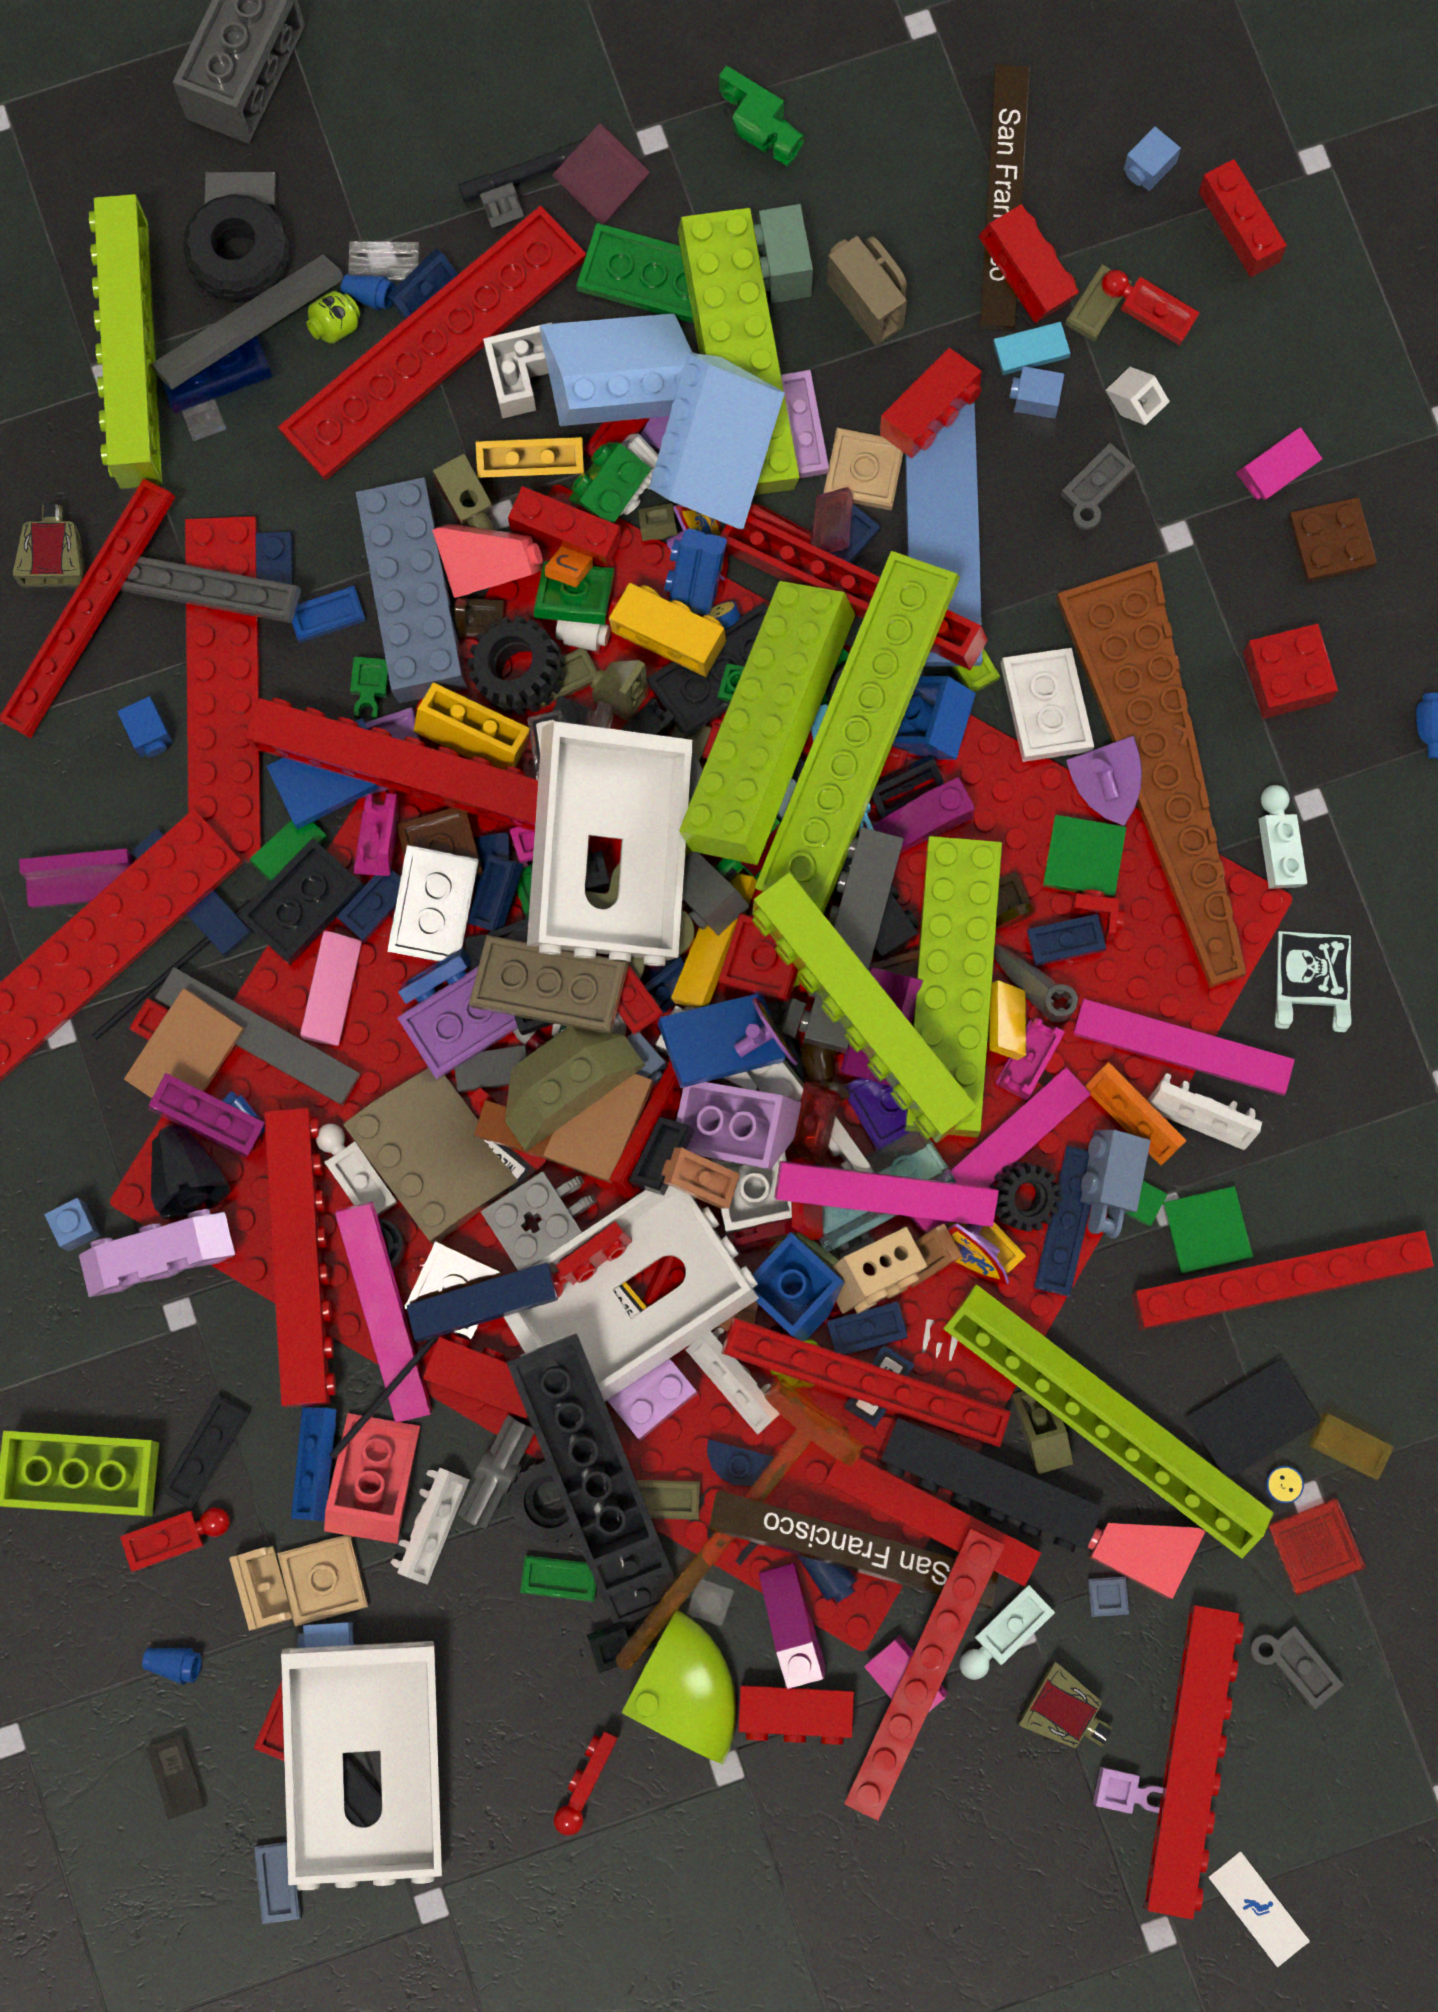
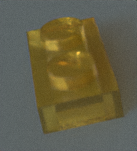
(1351, 1446)

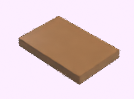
(186, 1045)
(600, 1133)

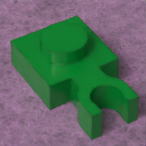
(369, 681)

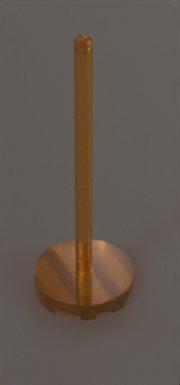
(811, 1425)

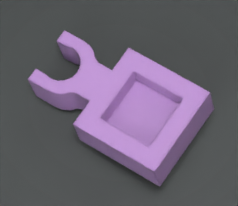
(1120, 1791)

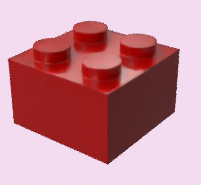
(1290, 671)

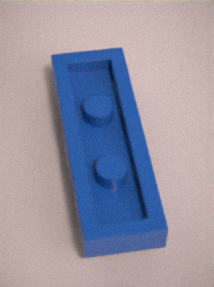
(313, 1463)

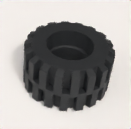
(501, 644)

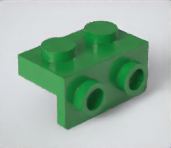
(609, 481)

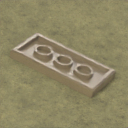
(548, 987)

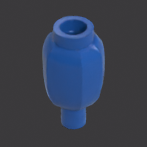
(1428, 723)

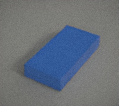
(327, 614)

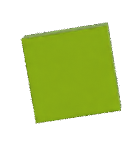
(979, 676)

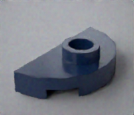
(736, 1464)

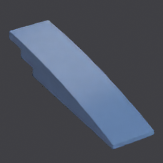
(944, 514)

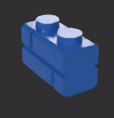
(696, 570)

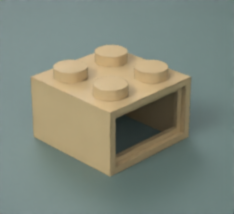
(863, 1291)

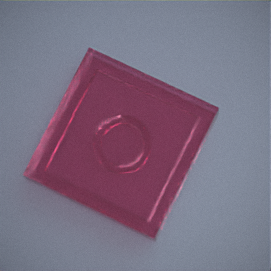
(601, 173)

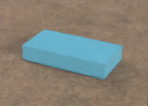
(1031, 348)

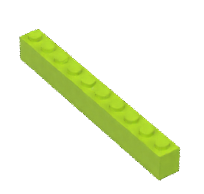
(1109, 1421)

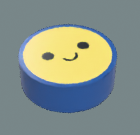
(726, 613)
(1284, 1484)

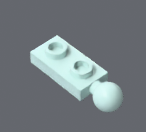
(1281, 841)
(1006, 1633)

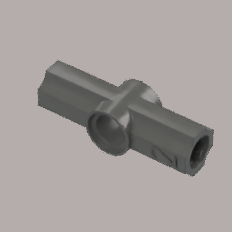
(497, 1471)

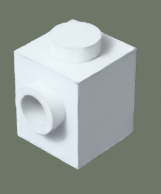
(1137, 395)

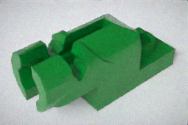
(760, 117)

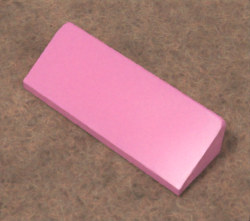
(331, 988)

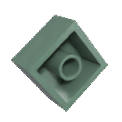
(784, 253)

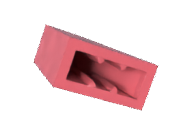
(484, 557)
(1147, 1553)

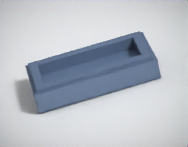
(277, 1898)

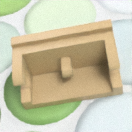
(261, 1588)

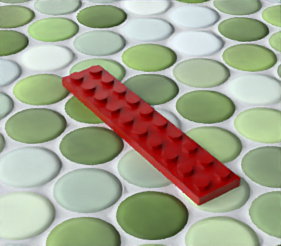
(432, 343)
(223, 690)
(109, 935)

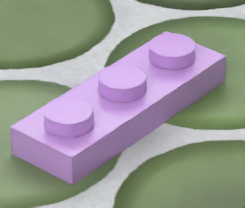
(805, 424)

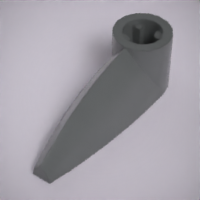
(1037, 985)

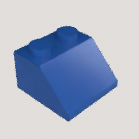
(935, 718)
(796, 1288)

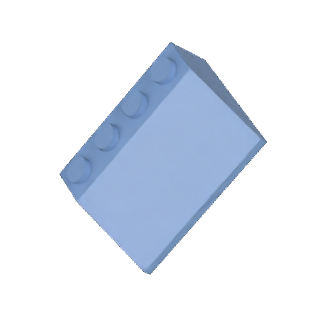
(614, 367)
(716, 439)

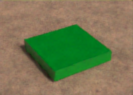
(582, 604)
(1084, 856)
(1207, 1230)

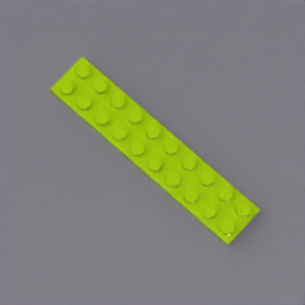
(859, 726)

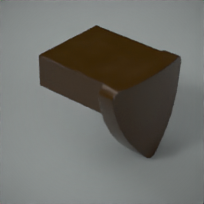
(475, 614)
(1012, 902)

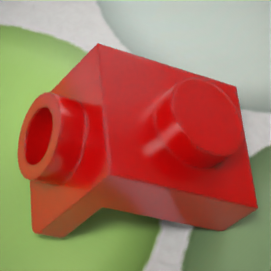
(1094, 902)

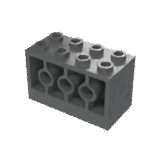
(237, 63)

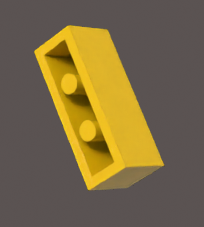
(529, 457)
(668, 628)
(470, 728)

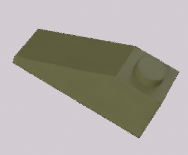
(622, 686)

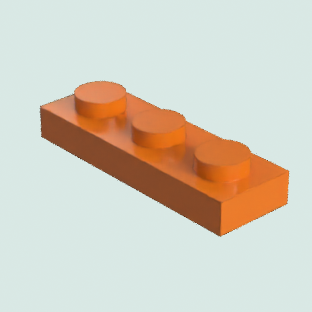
(1134, 1113)

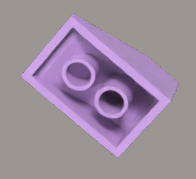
(652, 1398)

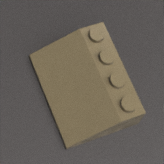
(428, 1153)

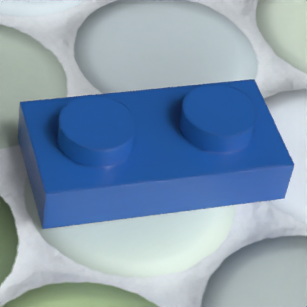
(422, 985)

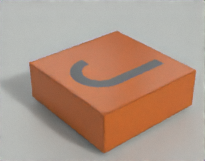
(568, 566)

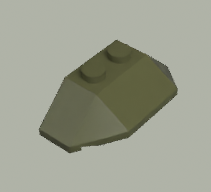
(565, 1080)

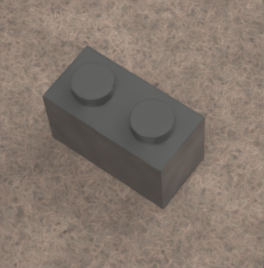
(709, 895)

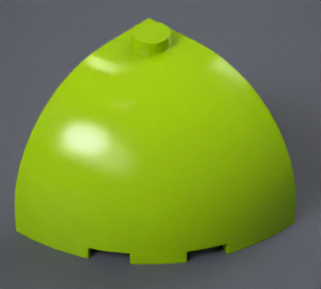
(687, 1691)

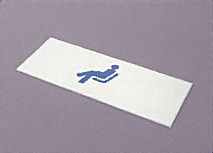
(1259, 1909)

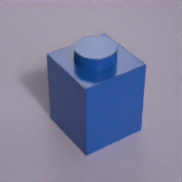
(145, 727)

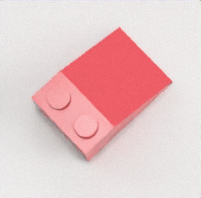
(372, 1480)

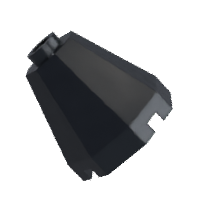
(183, 1175)

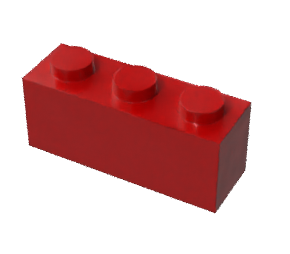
(1242, 218)
(1028, 263)
(931, 403)
(563, 525)
(474, 1374)
(796, 1713)

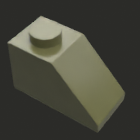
(1043, 1434)

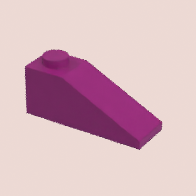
(929, 814)
(792, 1626)

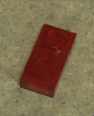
(815, 1122)

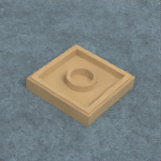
(866, 466)
(323, 1580)

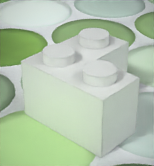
(512, 361)

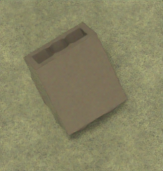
(869, 286)

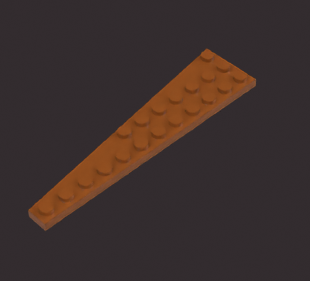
(1136, 680)

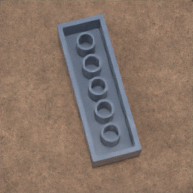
(410, 589)

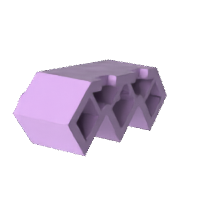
(156, 1252)

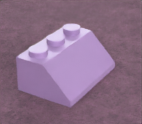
(738, 1123)

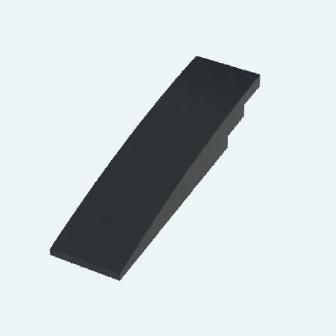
(593, 1478)

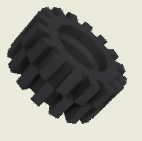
(1044, 1197)

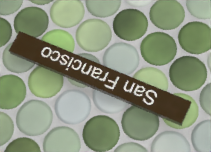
(1004, 185)
(836, 1545)

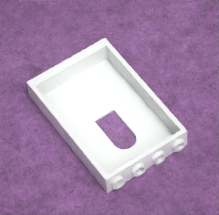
(618, 789)
(627, 1347)
(361, 1703)

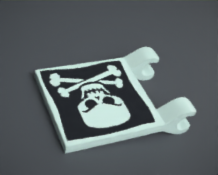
(1313, 972)

